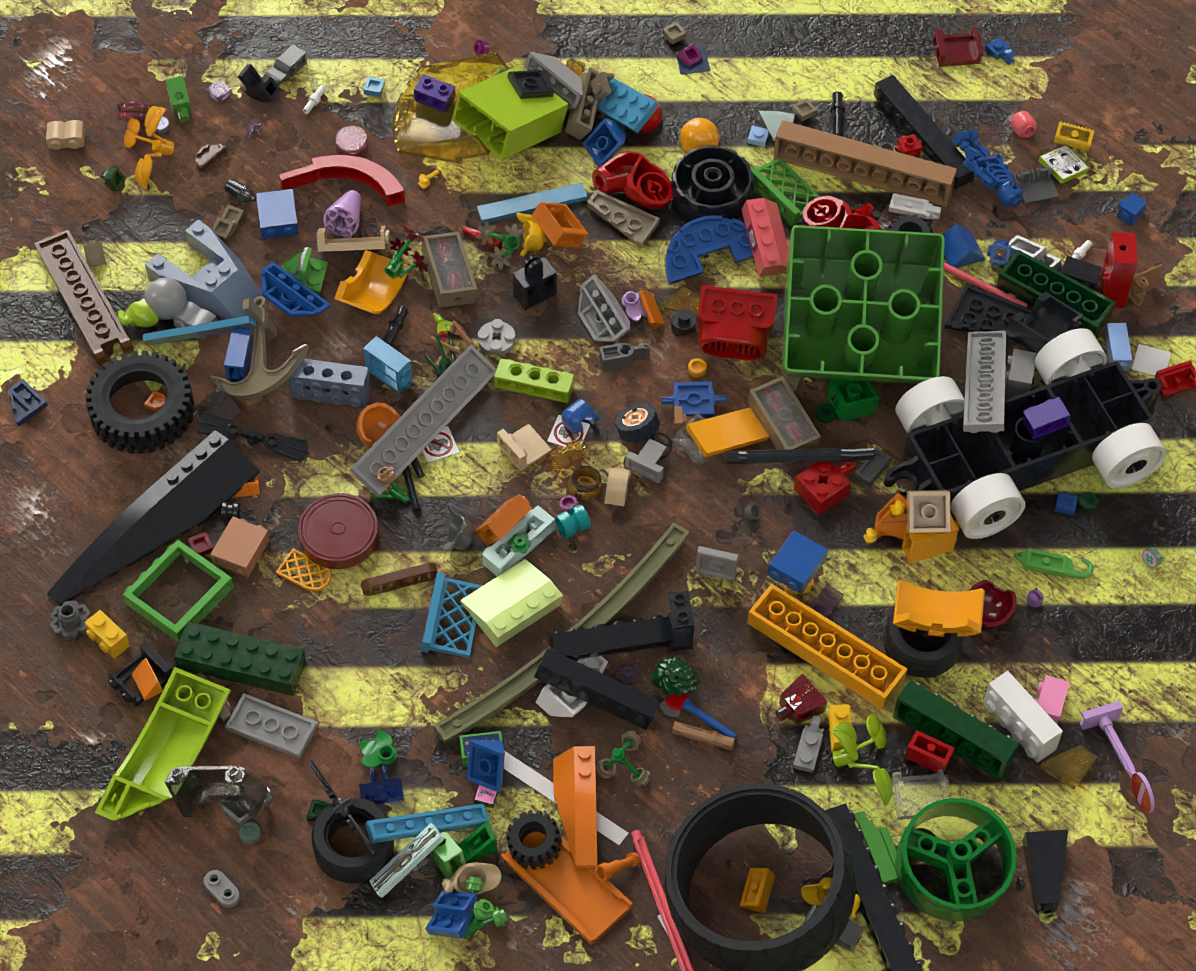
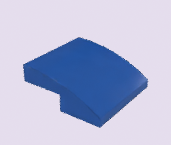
(451, 914)

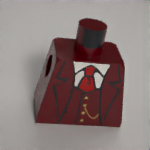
(800, 701)

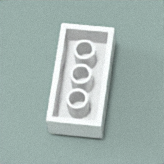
(1022, 716)

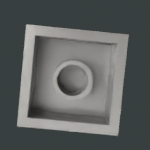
(1019, 372)

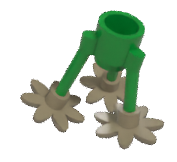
(510, 242)

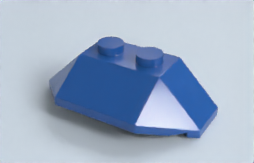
(289, 293)

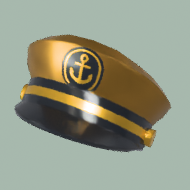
(585, 483)

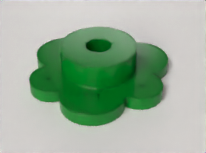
(519, 543)

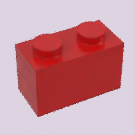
(929, 752)

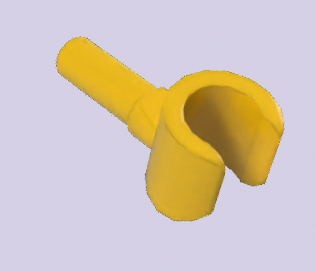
(424, 180)

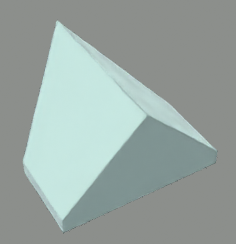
(773, 120)

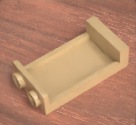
(346, 244)

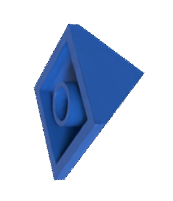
(961, 247)
(486, 763)

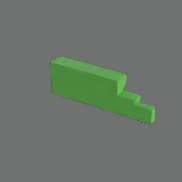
(881, 848)

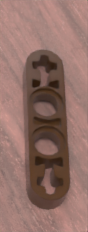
(399, 579)

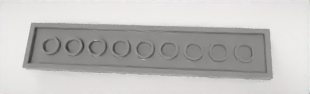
(985, 382)
(425, 418)

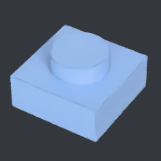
(758, 136)

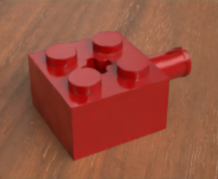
(824, 484)

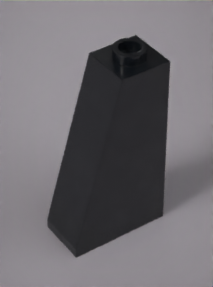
(1045, 867)

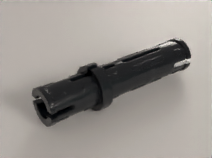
(837, 110)
(395, 324)

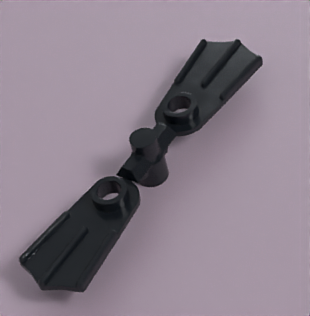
(285, 445)
(342, 807)

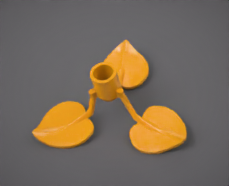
(160, 146)

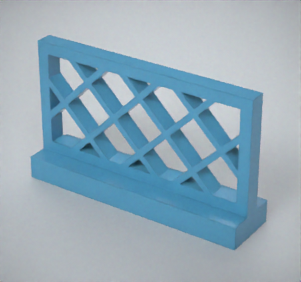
(434, 617)

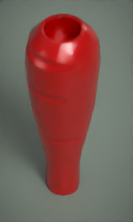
(474, 232)

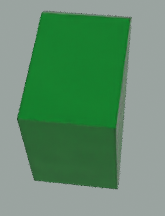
(479, 843)

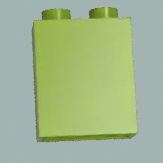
(505, 120)

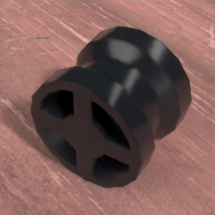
(230, 510)

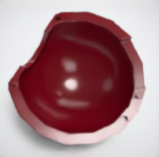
(998, 604)

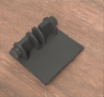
(1036, 184)

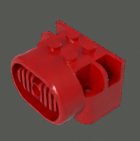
(735, 322)

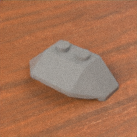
(561, 78)
(601, 312)

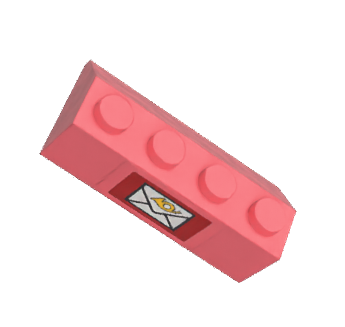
(766, 236)

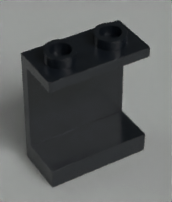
(681, 620)

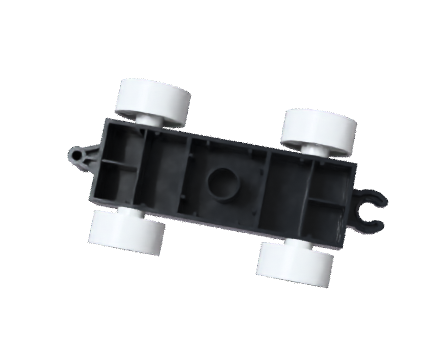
(987, 469)

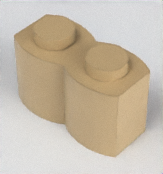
(65, 134)

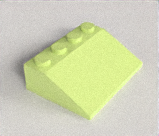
(512, 601)

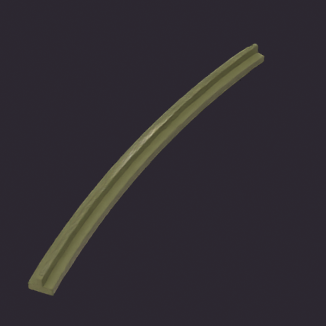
(603, 613)

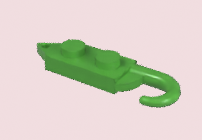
(1052, 563)

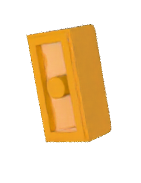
(757, 889)

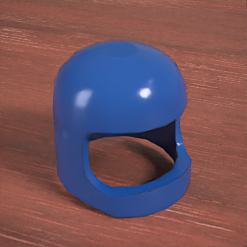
(576, 413)

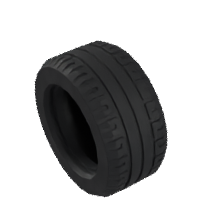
(919, 662)
(345, 868)

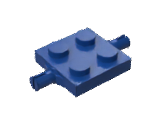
(695, 398)

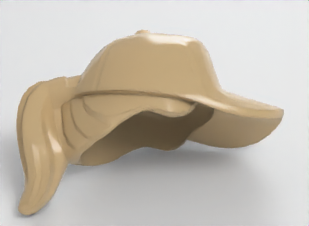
(488, 872)

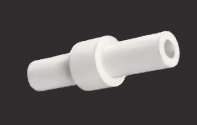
(314, 99)
(1080, 252)

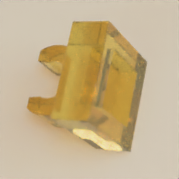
(576, 67)

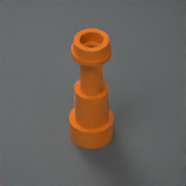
(606, 870)

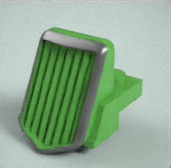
(306, 269)

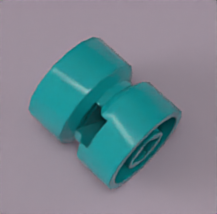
(571, 522)

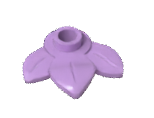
(633, 309)

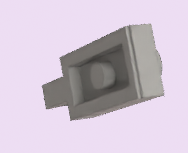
(809, 746)

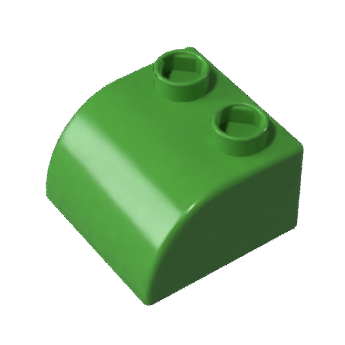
(863, 304)

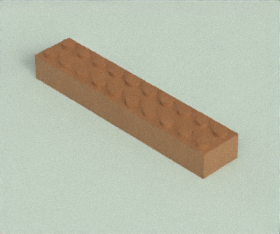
(864, 163)

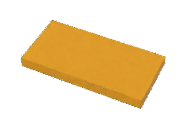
(727, 432)

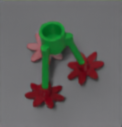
(395, 266)

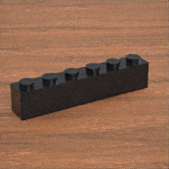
(613, 639)
(596, 689)

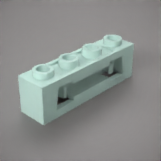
(540, 526)

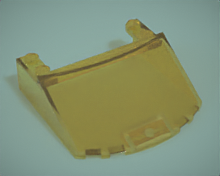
(432, 133)

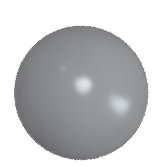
(165, 297)

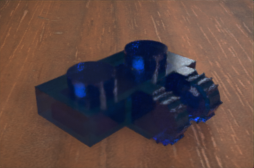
(382, 791)

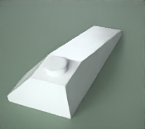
(561, 703)

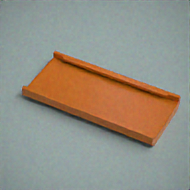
(572, 891)

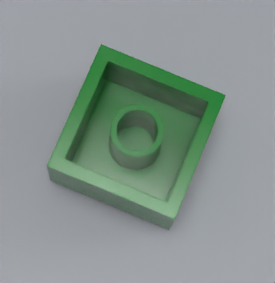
(852, 398)

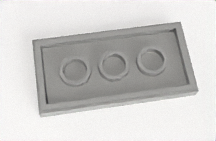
(271, 726)

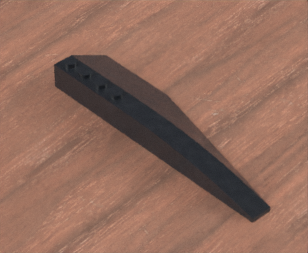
(168, 508)

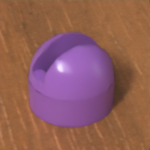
(1032, 598)

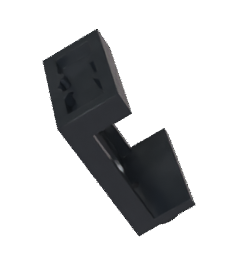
(117, 680)

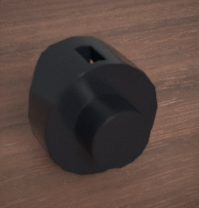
(683, 322)

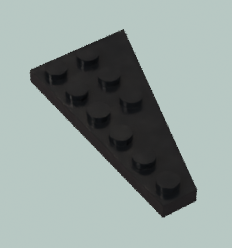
(982, 311)

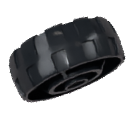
(712, 183)

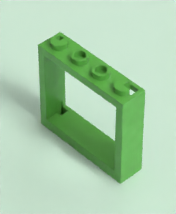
(198, 611)

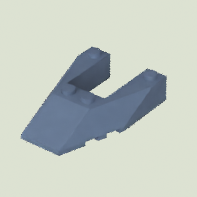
(219, 284)

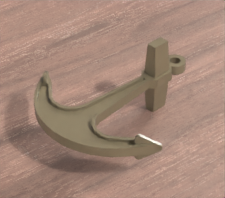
(260, 379)

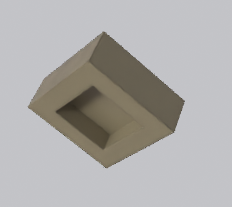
(674, 32)
(804, 109)

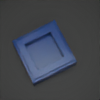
(1066, 503)

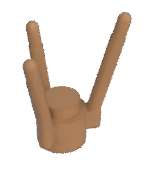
(463, 345)

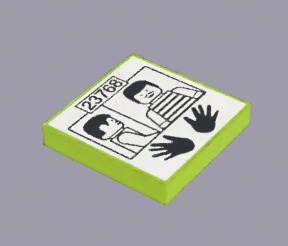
(1064, 163)

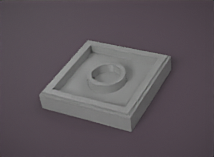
(716, 563)

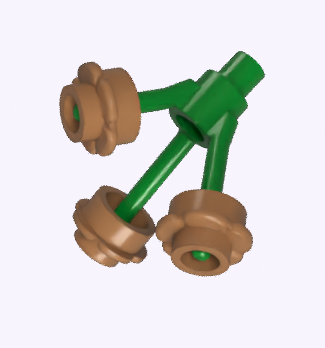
(386, 476)

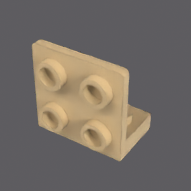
(523, 446)

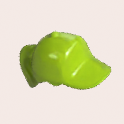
(138, 314)

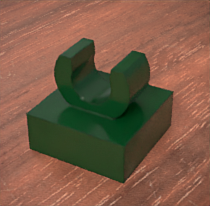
(113, 177)

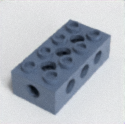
(331, 377)

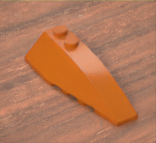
(576, 802)

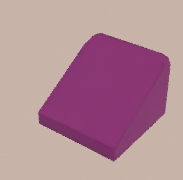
(689, 55)

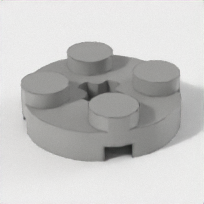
(492, 329)

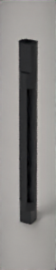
(801, 455)

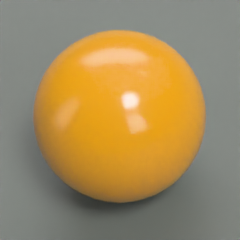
(698, 134)

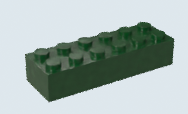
(1030, 278)
(240, 658)
(946, 722)

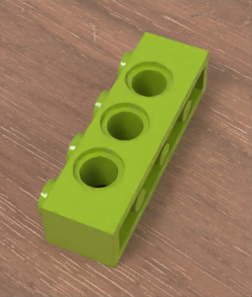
(524, 383)

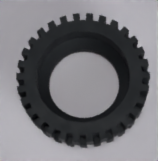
(145, 431)

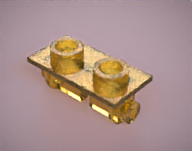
(560, 458)

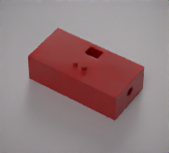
(1119, 267)

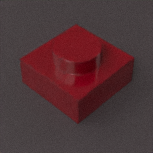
(201, 544)

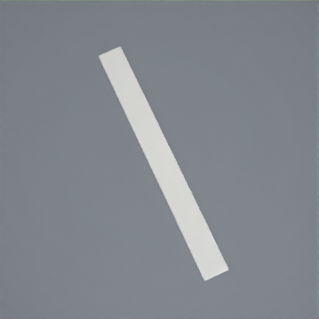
(545, 787)

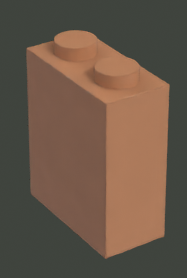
(240, 546)

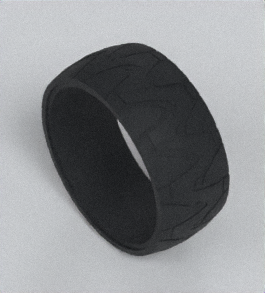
(743, 808)

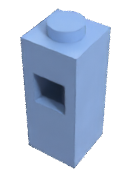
(1118, 344)

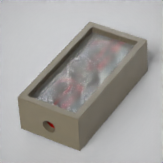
(449, 269)
(783, 416)

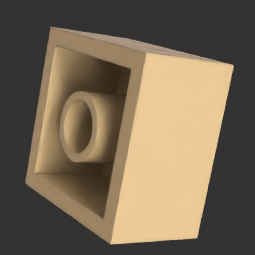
(928, 511)

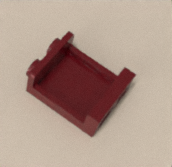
(958, 48)

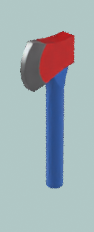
(675, 703)

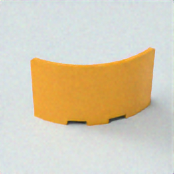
(371, 287)
(938, 610)

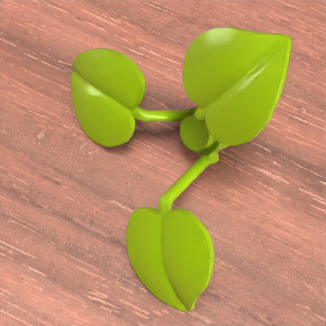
(847, 737)

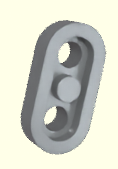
(220, 888)

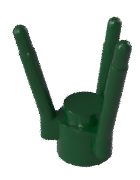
(445, 362)

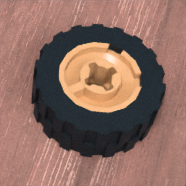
(637, 422)

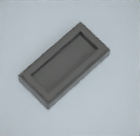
(871, 469)

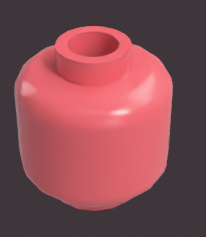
(1023, 124)

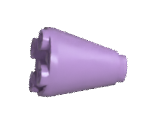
(344, 215)

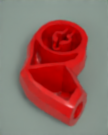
(635, 177)
(832, 212)

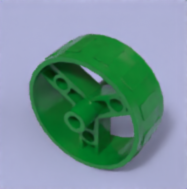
(958, 858)

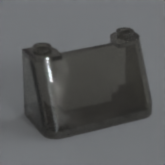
(198, 785)

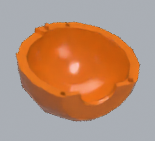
(374, 422)

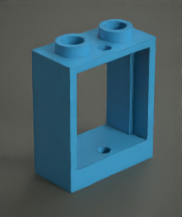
(388, 365)

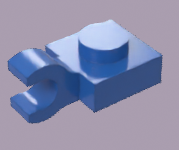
(1000, 49)

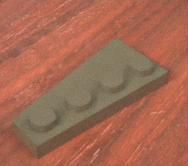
(626, 218)

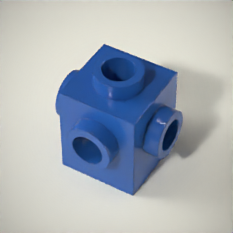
(1000, 260)

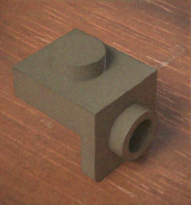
(601, 86)
(94, 253)

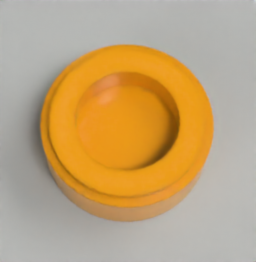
(697, 367)

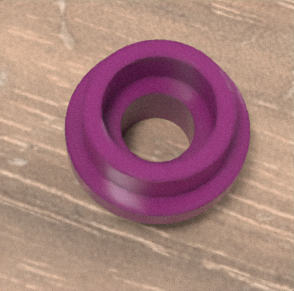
(481, 47)

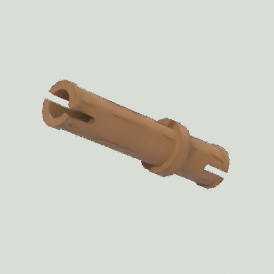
(705, 736)

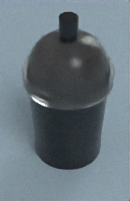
(240, 191)

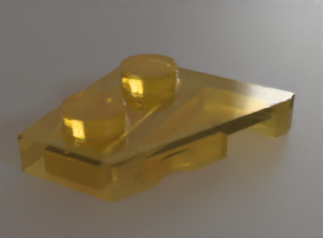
(1070, 766)

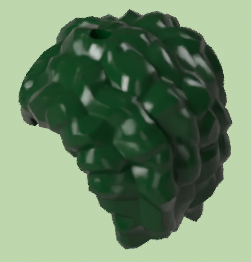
(672, 668)

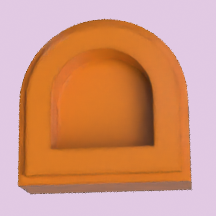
(155, 401)

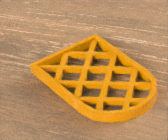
(303, 557)

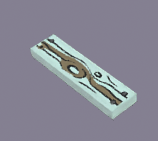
(406, 860)

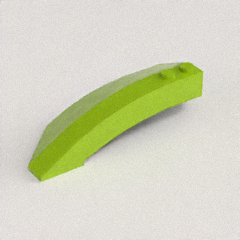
(169, 740)

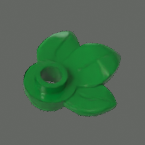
(375, 750)

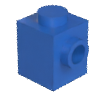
(1131, 209)

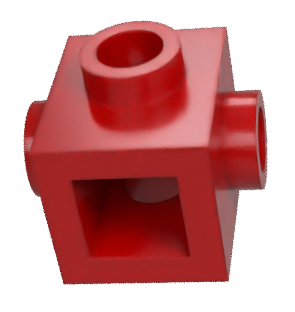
(909, 145)

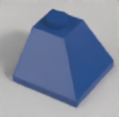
(605, 141)

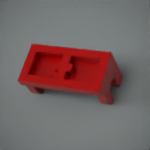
(1176, 378)

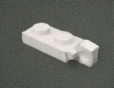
(914, 206)

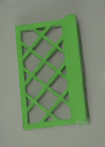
(765, 188)

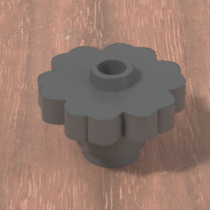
(69, 620)

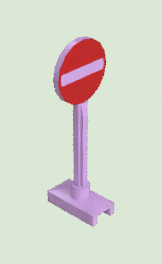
(1103, 717)

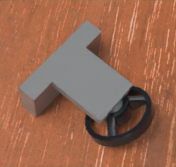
(646, 460)

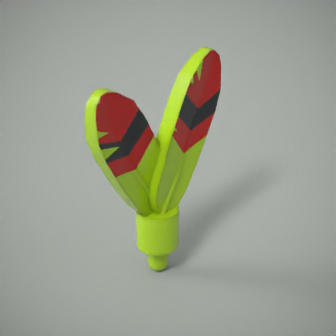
(444, 327)

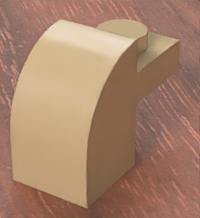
(617, 486)

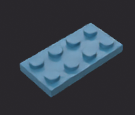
(627, 106)

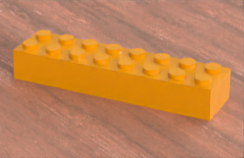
(827, 646)

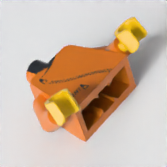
(890, 520)

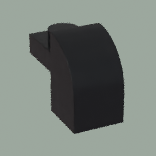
(258, 87)

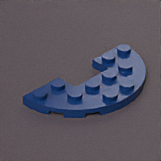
(702, 238)

